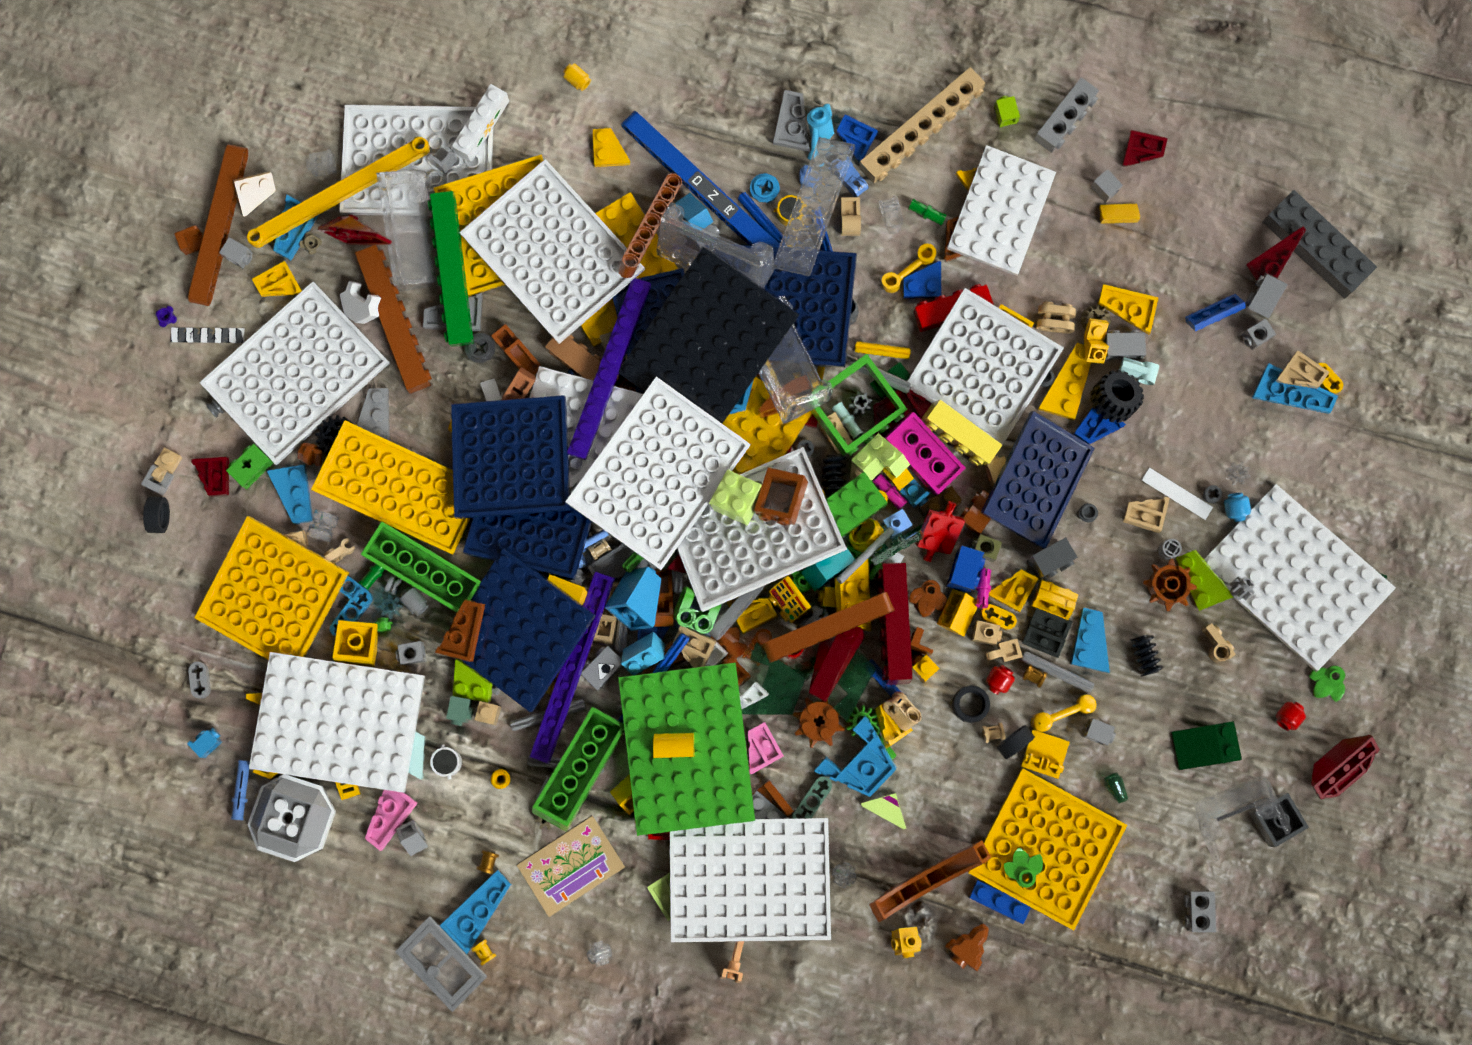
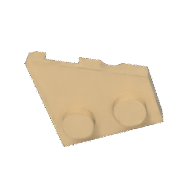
(1302, 372)
(1147, 514)

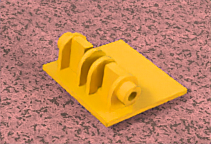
(1045, 754)

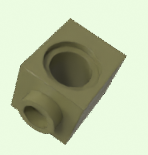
(993, 544)

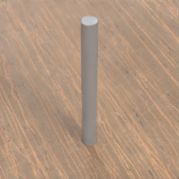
(865, 555)

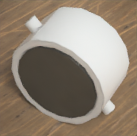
(446, 762)

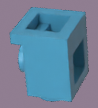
(205, 742)

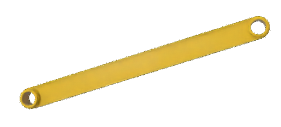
(337, 193)

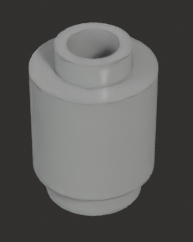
(413, 601)

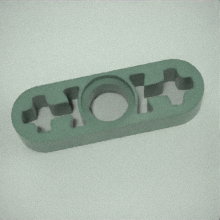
(816, 786)

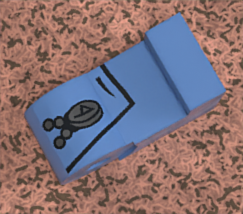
(854, 182)

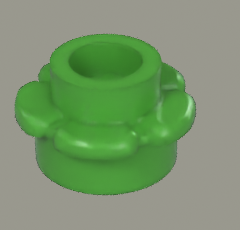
(384, 624)

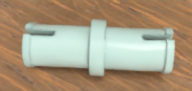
(847, 420)

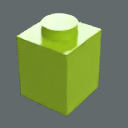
(1006, 111)

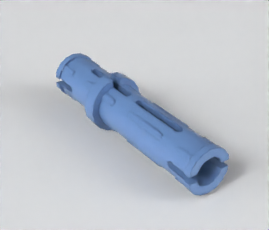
(240, 799)

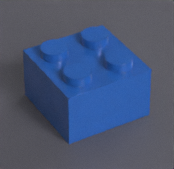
(965, 569)

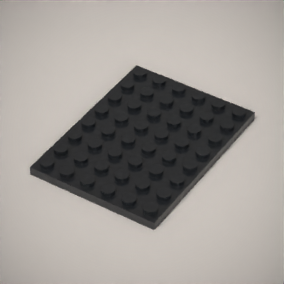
(710, 336)

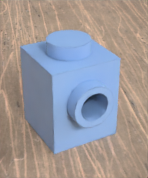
(898, 522)

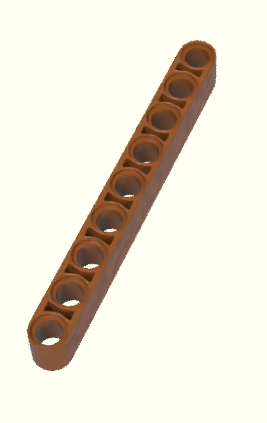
(217, 226)

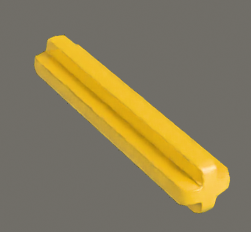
(882, 350)

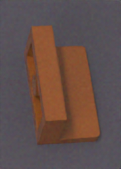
(915, 640)
(772, 795)

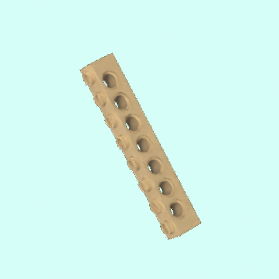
(968, 80)

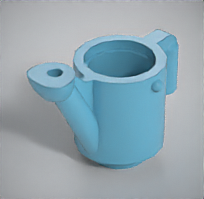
(820, 125)

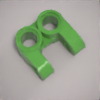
(684, 605)

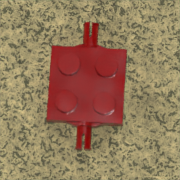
(940, 531)

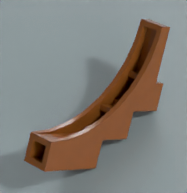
(929, 879)

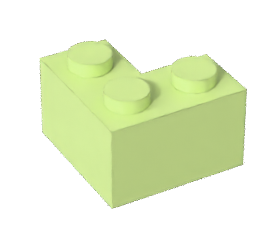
(880, 455)

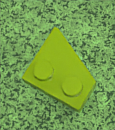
(470, 684)

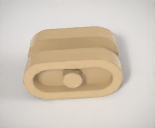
(1049, 310)

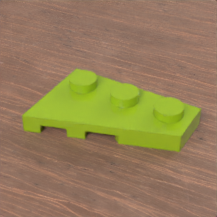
(1210, 587)

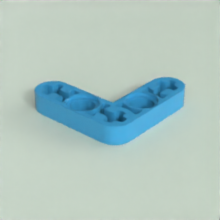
(353, 595)

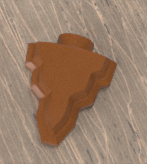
(969, 947)

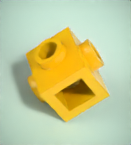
(906, 942)

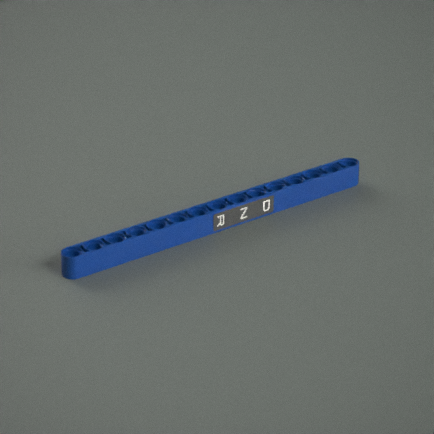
(696, 181)

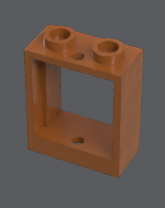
(786, 478)

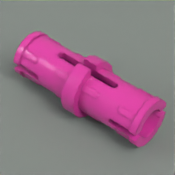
(891, 492)
(983, 588)

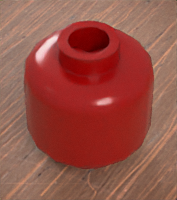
(1000, 679)
(1290, 716)

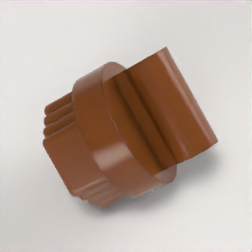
(310, 454)

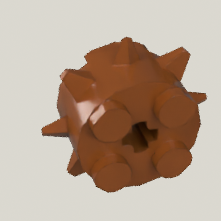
(1179, 589)
(807, 724)

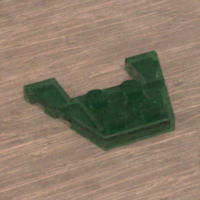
(898, 543)
(852, 681)
(780, 682)

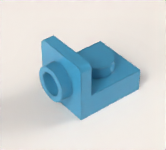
(914, 494)

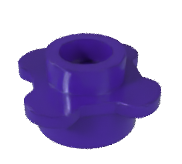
(160, 314)

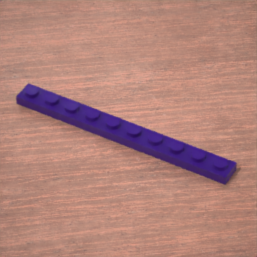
(609, 369)
(570, 673)

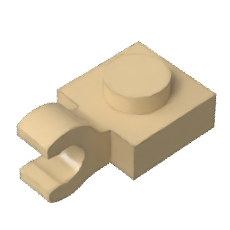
(166, 462)
(338, 554)
(1007, 651)

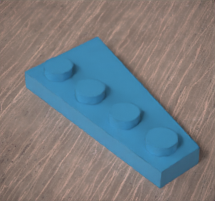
(1292, 395)
(472, 916)

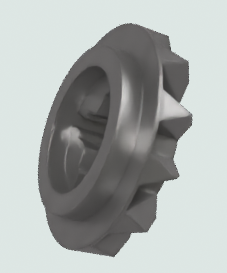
(481, 339)

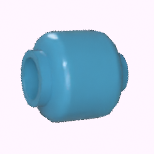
(1237, 506)

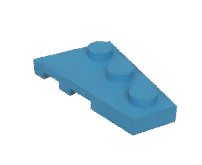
(294, 492)
(1090, 642)

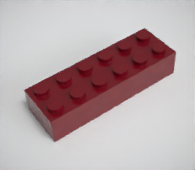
(896, 625)

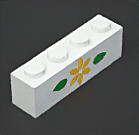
(480, 123)

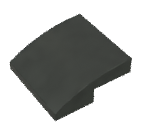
(1047, 632)

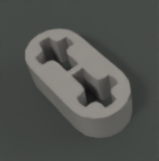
(204, 680)

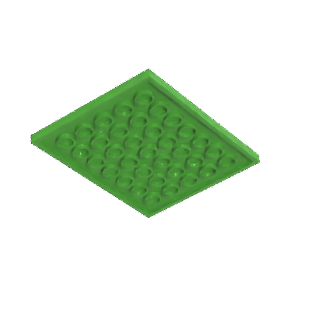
(687, 790)

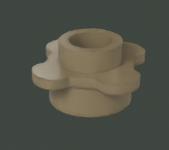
(316, 242)

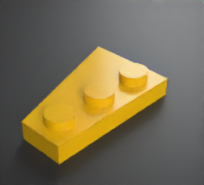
(1130, 306)

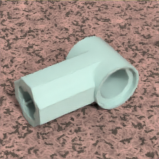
(1144, 372)

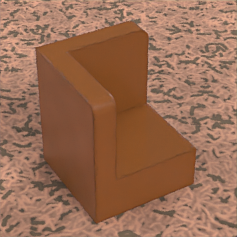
(189, 239)

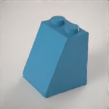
(636, 599)

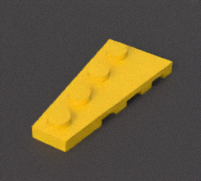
(1067, 389)

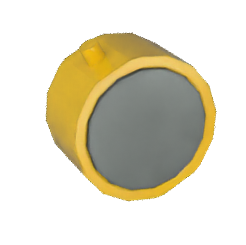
(785, 208)

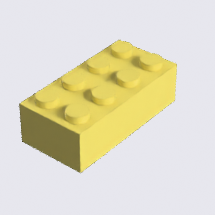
(961, 433)

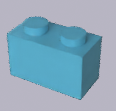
(643, 654)

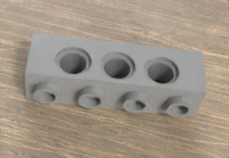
(1081, 91)

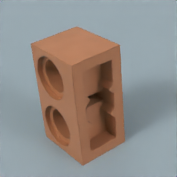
(520, 385)

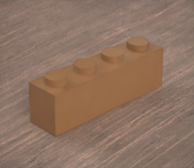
(575, 357)

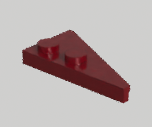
(1276, 257)

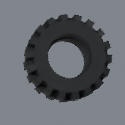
(1110, 406)

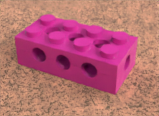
(936, 453)

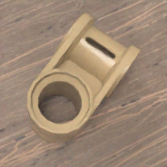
(903, 712)

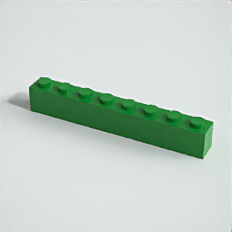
(452, 269)

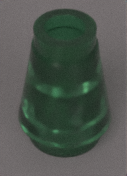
(1116, 787)

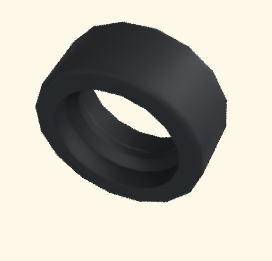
(156, 515)
(985, 704)
(1015, 742)

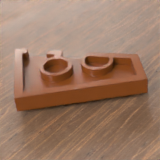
(463, 634)

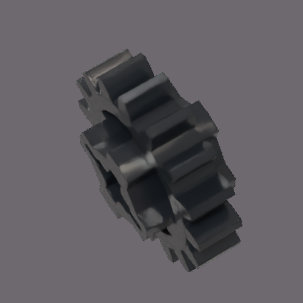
(329, 432)

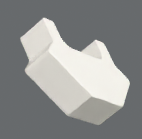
(358, 308)

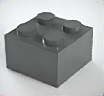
(1055, 557)
(1272, 829)

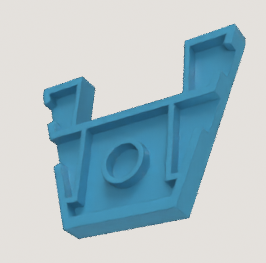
(867, 768)

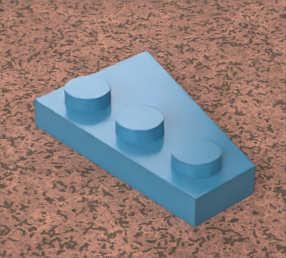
(288, 243)

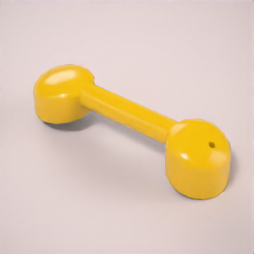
(925, 255)
(1085, 704)

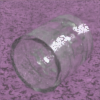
(322, 526)

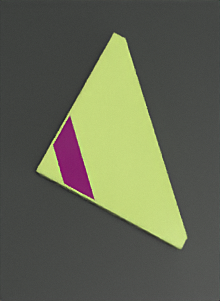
(887, 808)

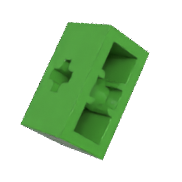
(259, 464)

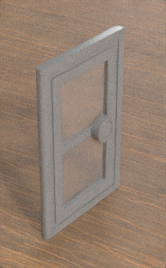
(441, 964)

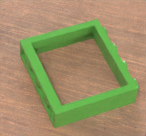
(881, 427)

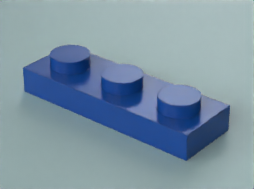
(1215, 312)
(999, 902)

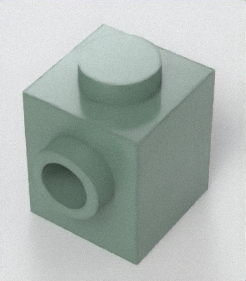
(459, 710)

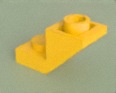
(1094, 342)

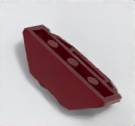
(1343, 765)

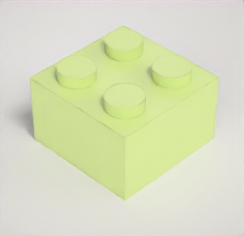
(736, 497)

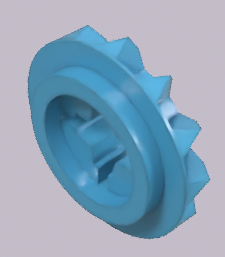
(761, 180)

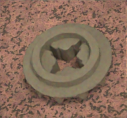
(1096, 310)

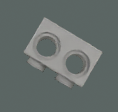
(1206, 911)

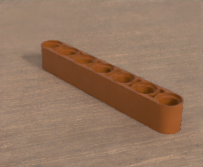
(649, 226)
(828, 627)

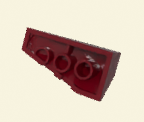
(353, 232)
(832, 661)

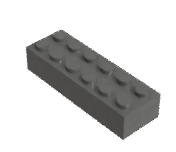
(1322, 244)

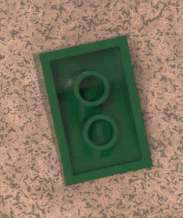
(1206, 745)

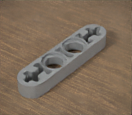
(734, 613)

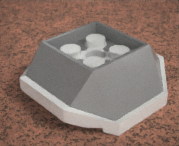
(310, 823)

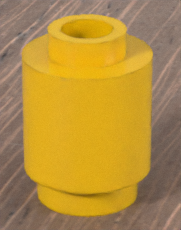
(576, 77)

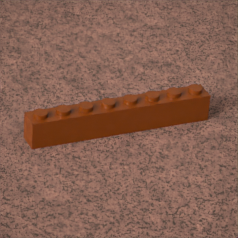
(393, 319)

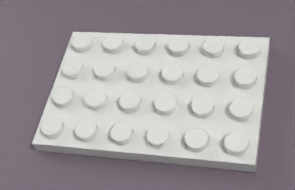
(1001, 210)

